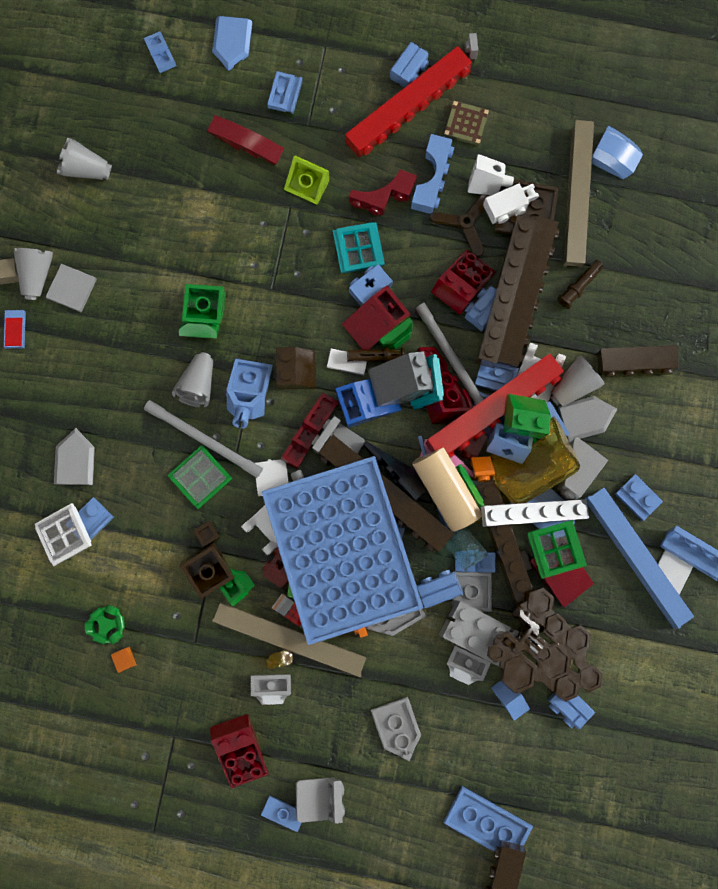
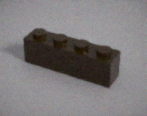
(637, 360)
(507, 866)

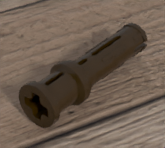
(575, 290)
(352, 355)

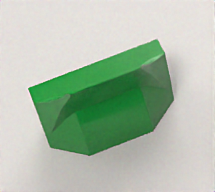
(198, 330)
(398, 335)
(238, 587)

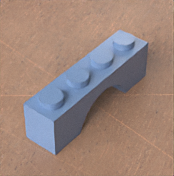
(437, 153)

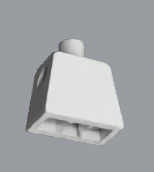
(488, 176)

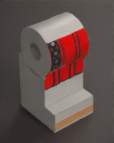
(287, 608)

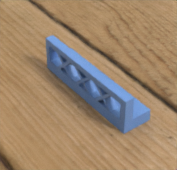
(692, 551)

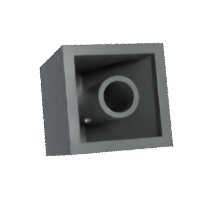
(401, 379)

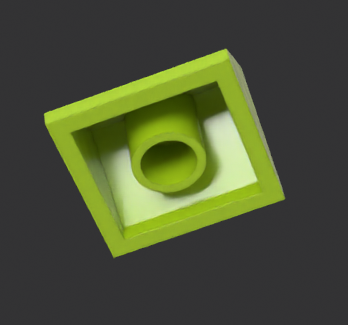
(306, 180)

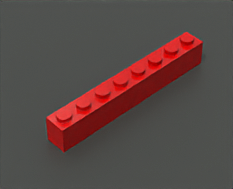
(408, 102)
(493, 408)

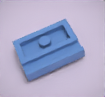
(284, 92)
(495, 378)
(638, 497)
(94, 517)

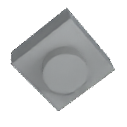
(471, 46)

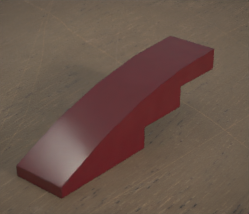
(245, 139)
(310, 428)

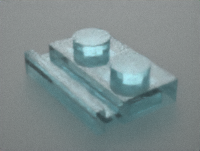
(465, 548)

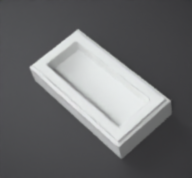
(338, 361)

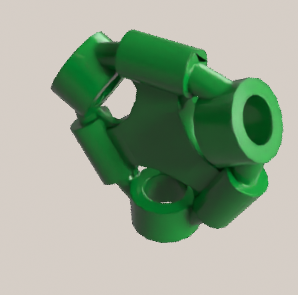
(105, 625)

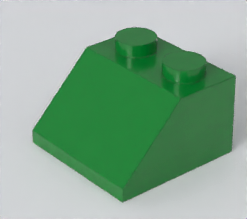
(203, 304)
(527, 416)

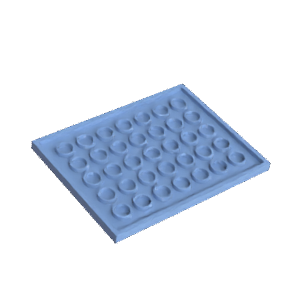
(341, 550)

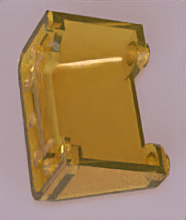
(545, 466)

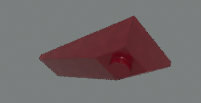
(454, 401)

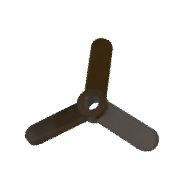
(469, 229)

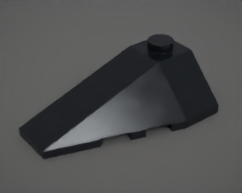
(402, 474)

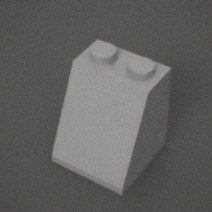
(590, 465)

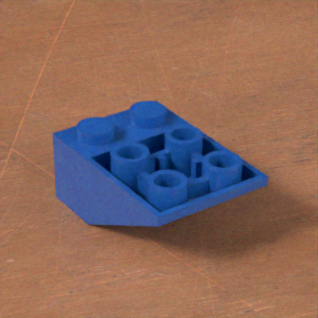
(360, 405)

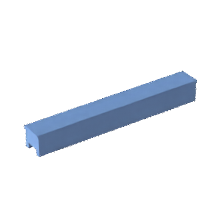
(639, 558)

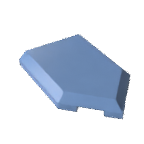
(231, 40)

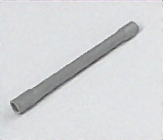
(428, 319)
(245, 464)

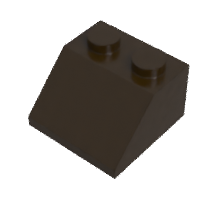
(295, 368)
(206, 570)

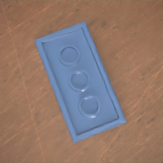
(485, 821)

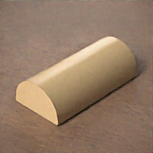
(447, 489)

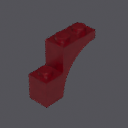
(377, 201)

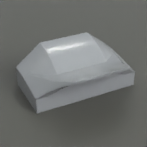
(467, 666)
(271, 688)

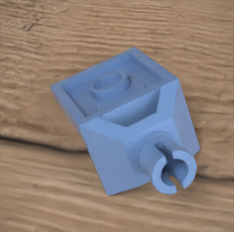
(247, 390)

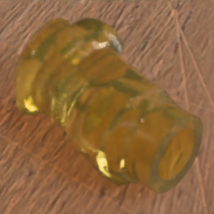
(279, 659)

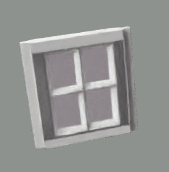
(63, 534)

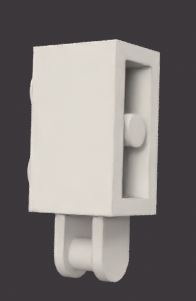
(509, 203)

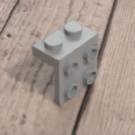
(335, 427)
(319, 800)

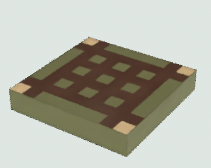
(466, 123)

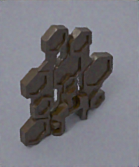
(552, 659)

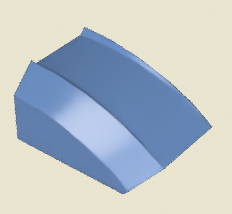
(616, 154)

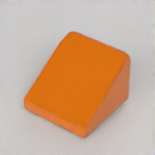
(123, 659)

